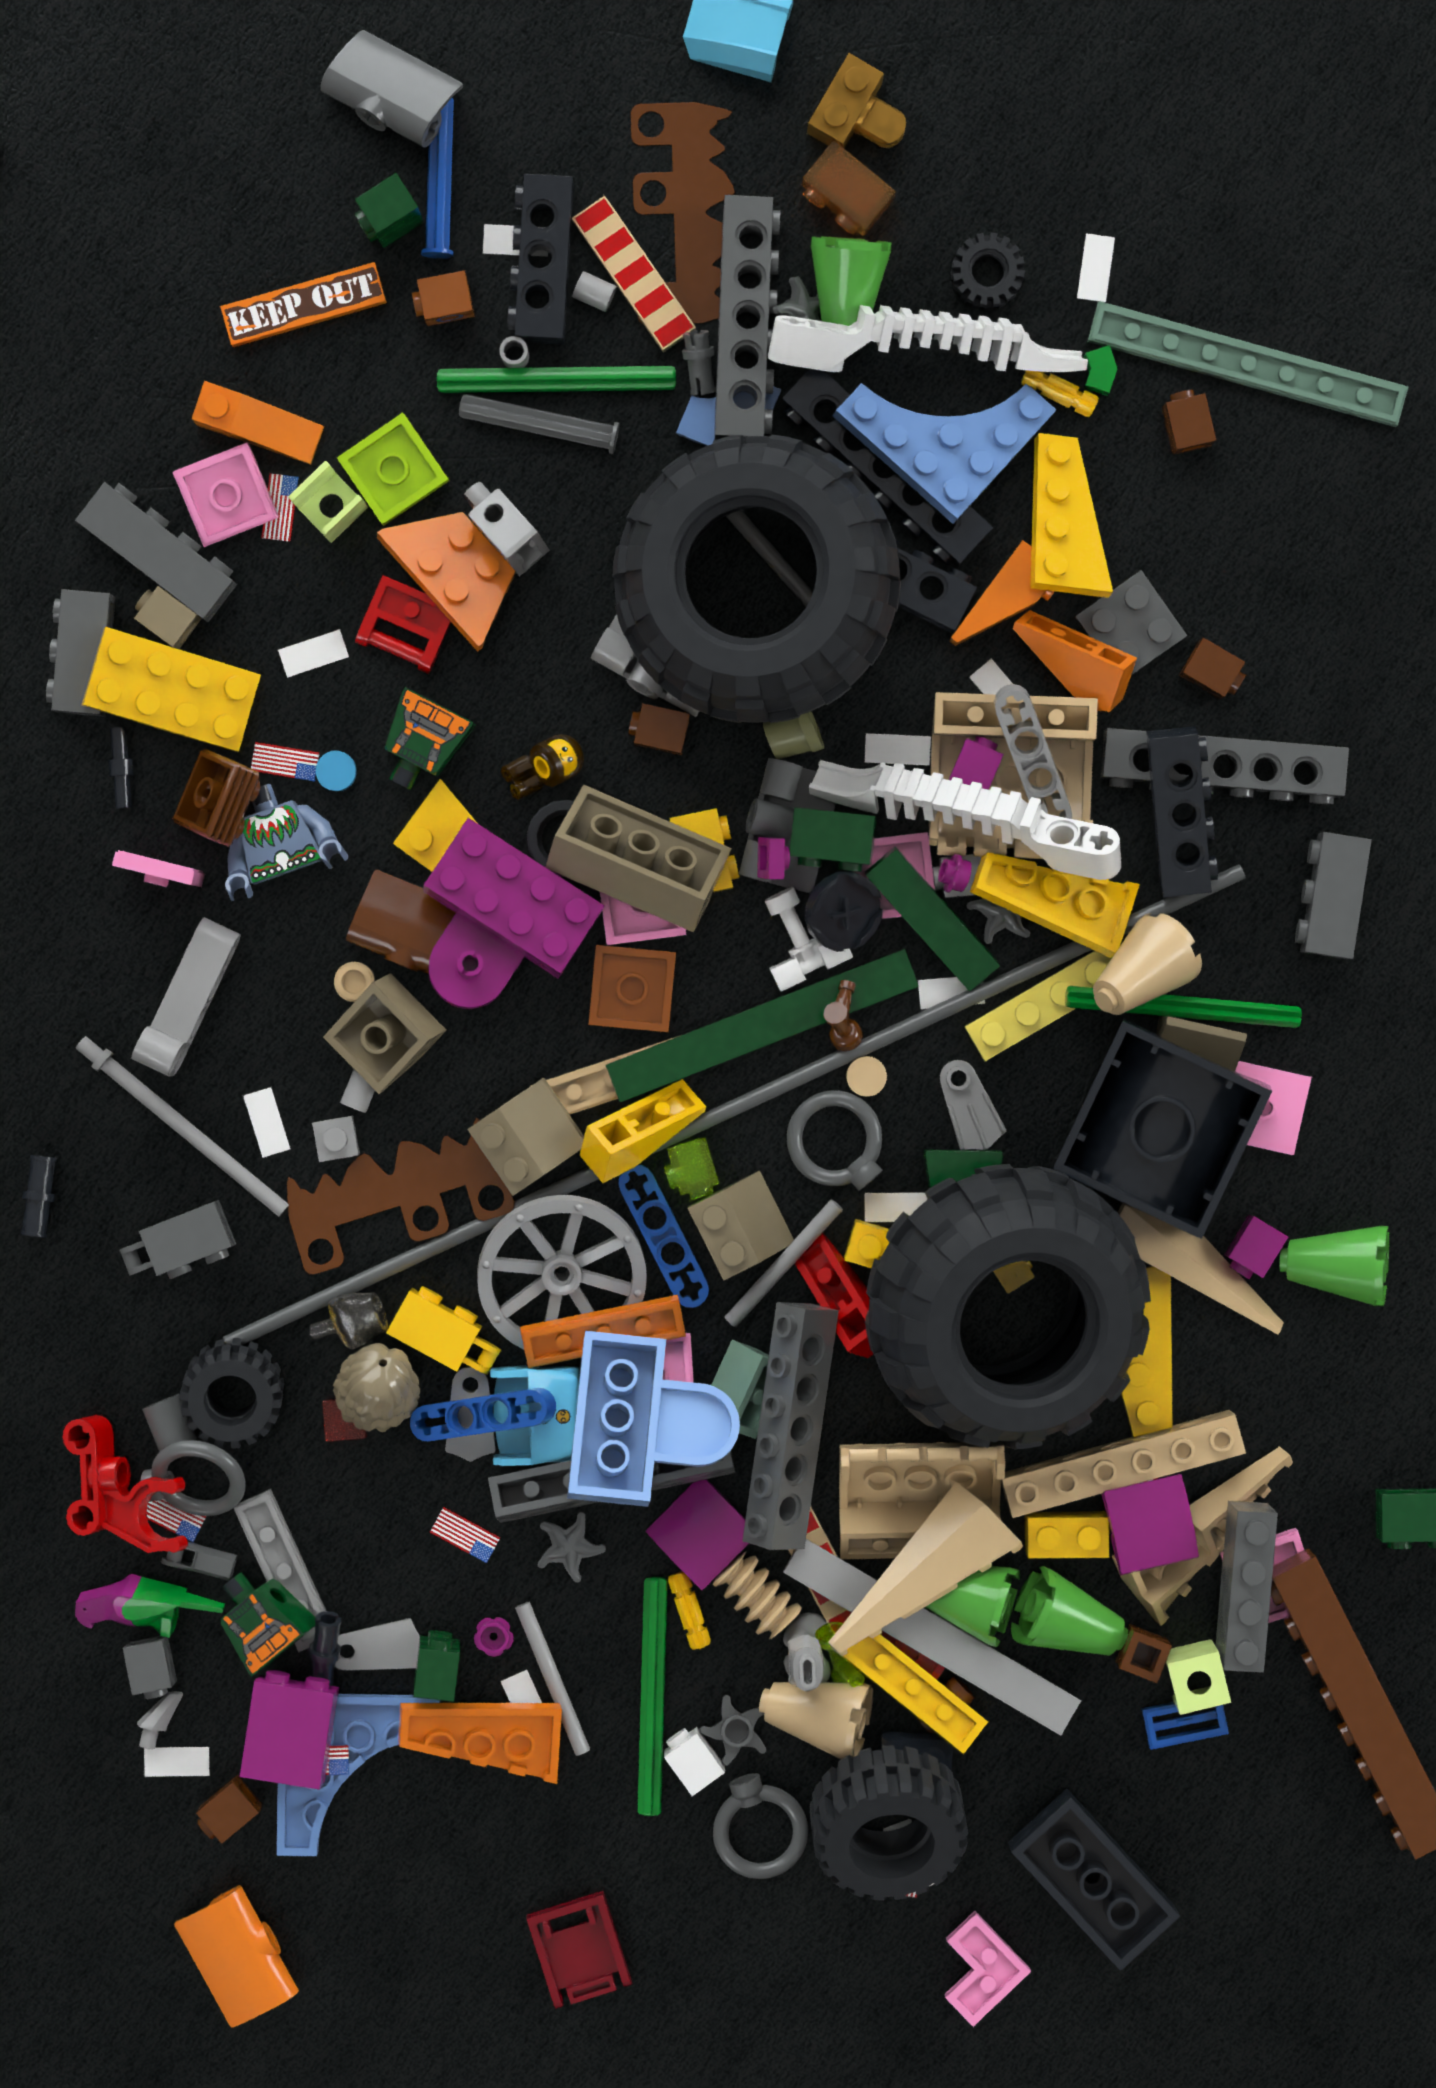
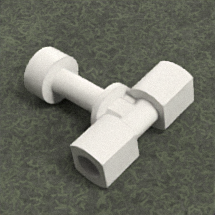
(807, 953)

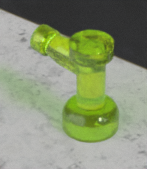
(843, 1670)

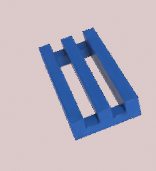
(1183, 1737)

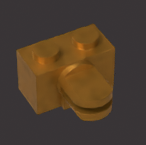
(853, 108)

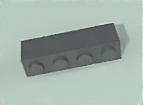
(156, 551)
(1246, 1585)

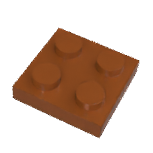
(632, 988)

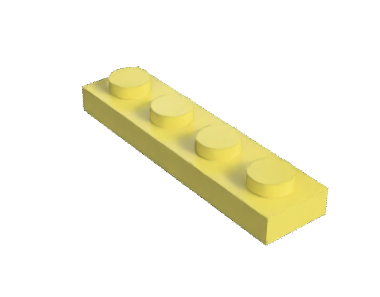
(1033, 1007)

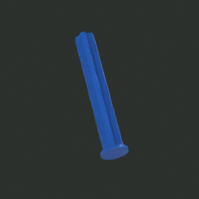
(440, 188)

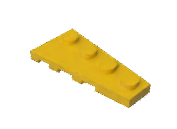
(1065, 531)

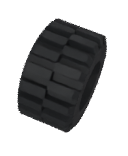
(224, 1423)

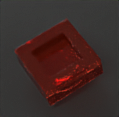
(336, 1427)

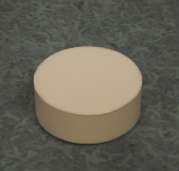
(353, 980)
(866, 1076)

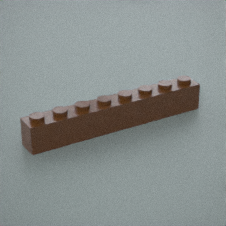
(1359, 1699)

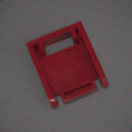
(581, 1954)

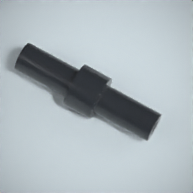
(121, 767)

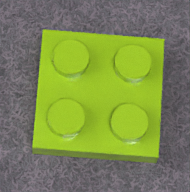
(393, 469)

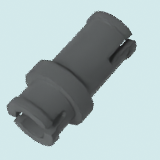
(698, 356)

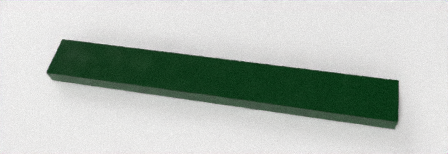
(757, 1027)

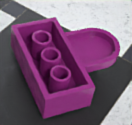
(503, 913)

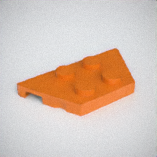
(454, 569)

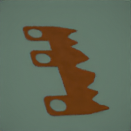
(690, 192)
(368, 1190)

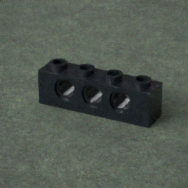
(556, 196)
(956, 590)
(1165, 750)

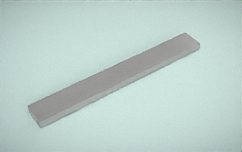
(940, 1641)

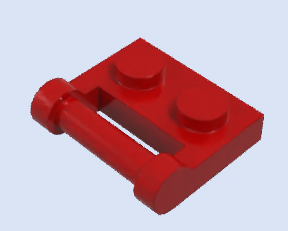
(410, 611)

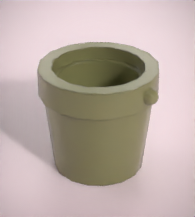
(794, 736)

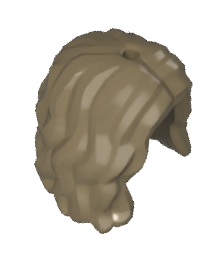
(376, 1394)

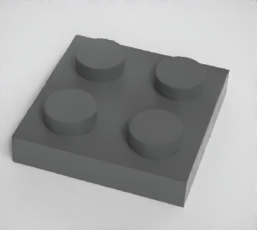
(1133, 621)

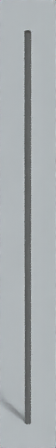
(722, 1112)

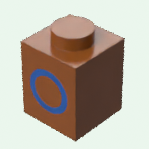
(443, 298)

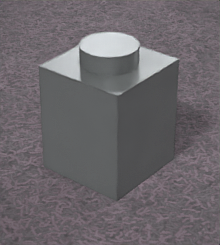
(150, 1666)

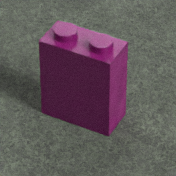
(289, 1730)

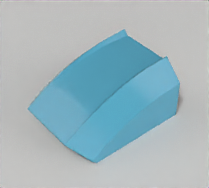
(737, 34)

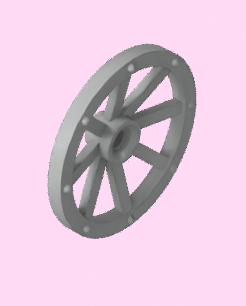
(557, 1283)

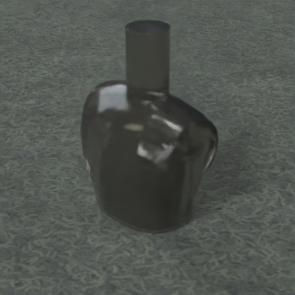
(354, 1319)

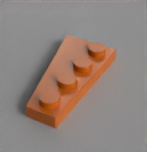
(500, 1735)

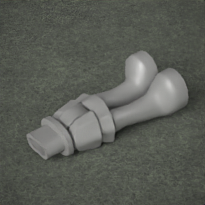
(805, 1658)

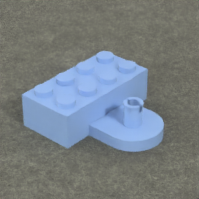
(638, 1419)

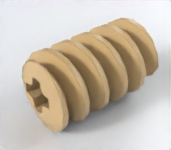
(757, 1595)

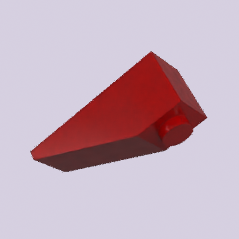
(840, 1289)

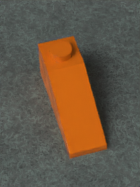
(256, 423)
(1004, 597)
(1077, 660)

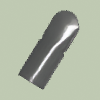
(205, 1561)

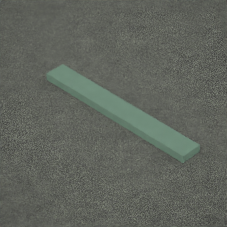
(1247, 364)

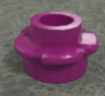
(955, 873)
(486, 1644)

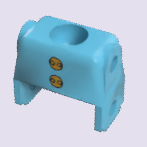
(545, 1441)

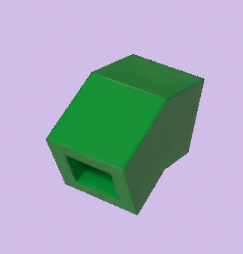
(1101, 370)

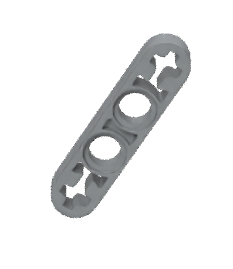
(1037, 757)

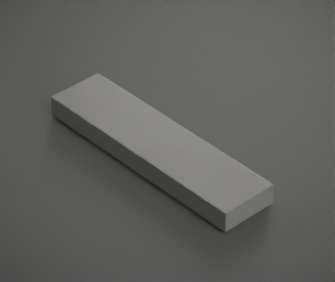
(278, 1553)

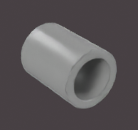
(594, 291)
(514, 341)
(357, 1093)

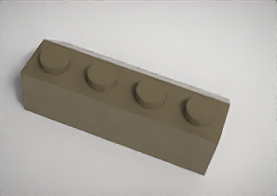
(637, 858)

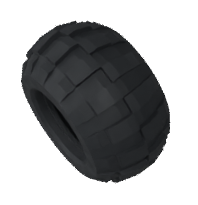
(816, 654)
(950, 1248)

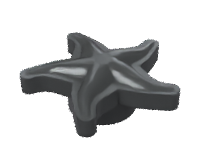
(800, 303)
(998, 919)
(569, 1546)
(735, 1730)

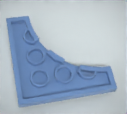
(945, 456)
(367, 1726)

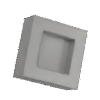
(336, 1138)

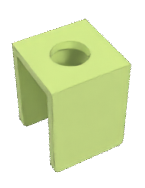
(317, 486)
(1191, 1658)

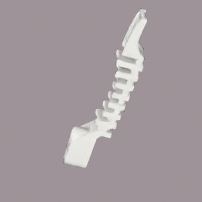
(827, 344)
(1062, 842)

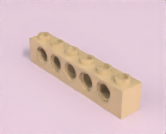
(1122, 1463)

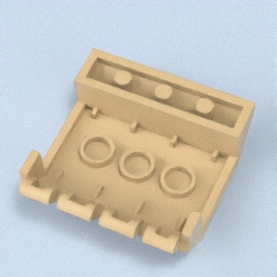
(1069, 731)
(896, 1486)

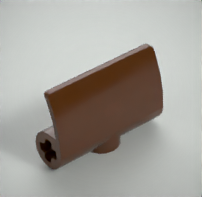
(399, 921)

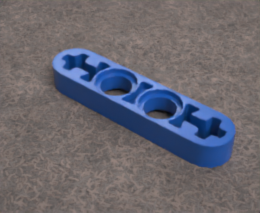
(659, 1237)
(483, 1414)

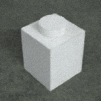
(693, 1759)

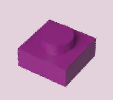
(772, 858)

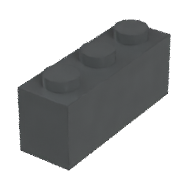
(80, 629)
(1333, 895)

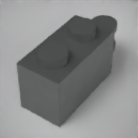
(182, 1241)

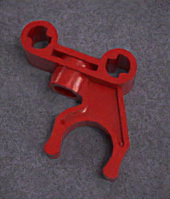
(106, 1491)

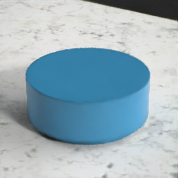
(336, 771)

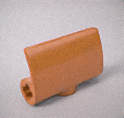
(237, 1957)

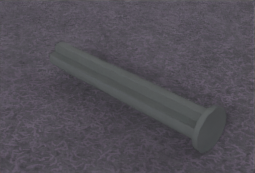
(539, 422)

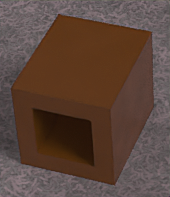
(1188, 422)
(1213, 669)
(659, 728)
(1143, 1653)
(228, 1810)

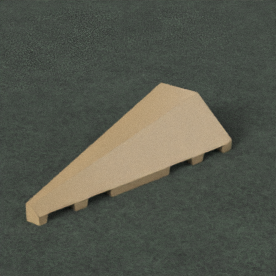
(1197, 1265)
(947, 1548)
(1161, 1585)

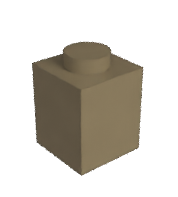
(166, 617)

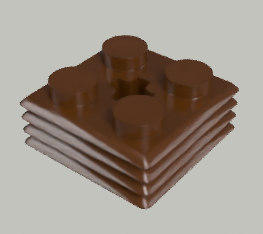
(217, 798)

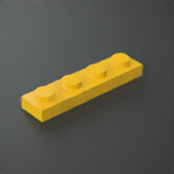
(917, 1691)

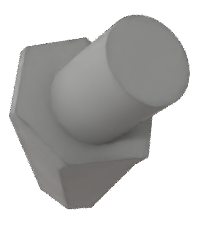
(158, 1719)

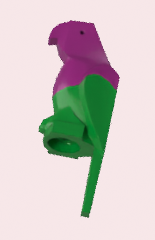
(140, 1603)

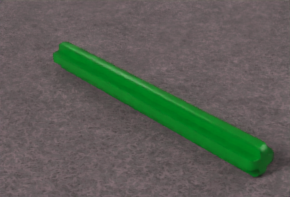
(556, 379)
(1199, 1008)
(652, 1696)

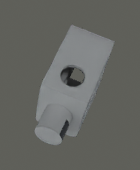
(512, 534)

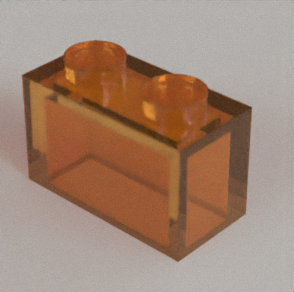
(847, 189)

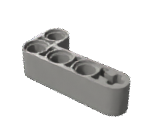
(187, 998)

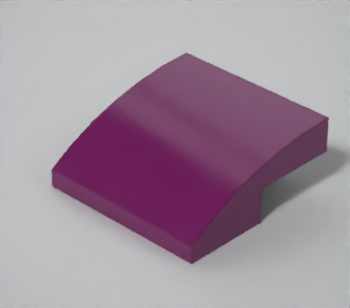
(1150, 1524)
(700, 1532)

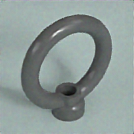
(863, 1169)
(208, 1452)
(748, 1792)

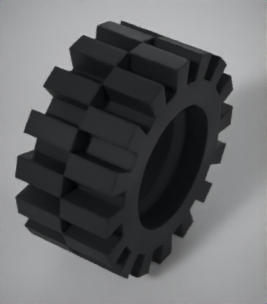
(993, 247)

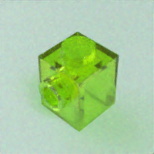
(692, 1168)

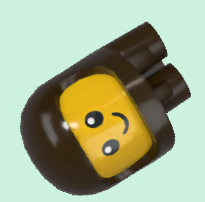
(547, 765)

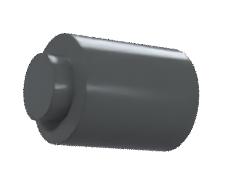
(167, 1422)

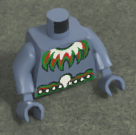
(278, 842)

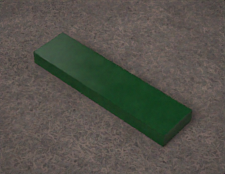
(932, 918)

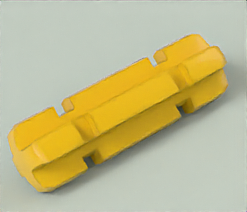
(1061, 391)
(689, 1610)

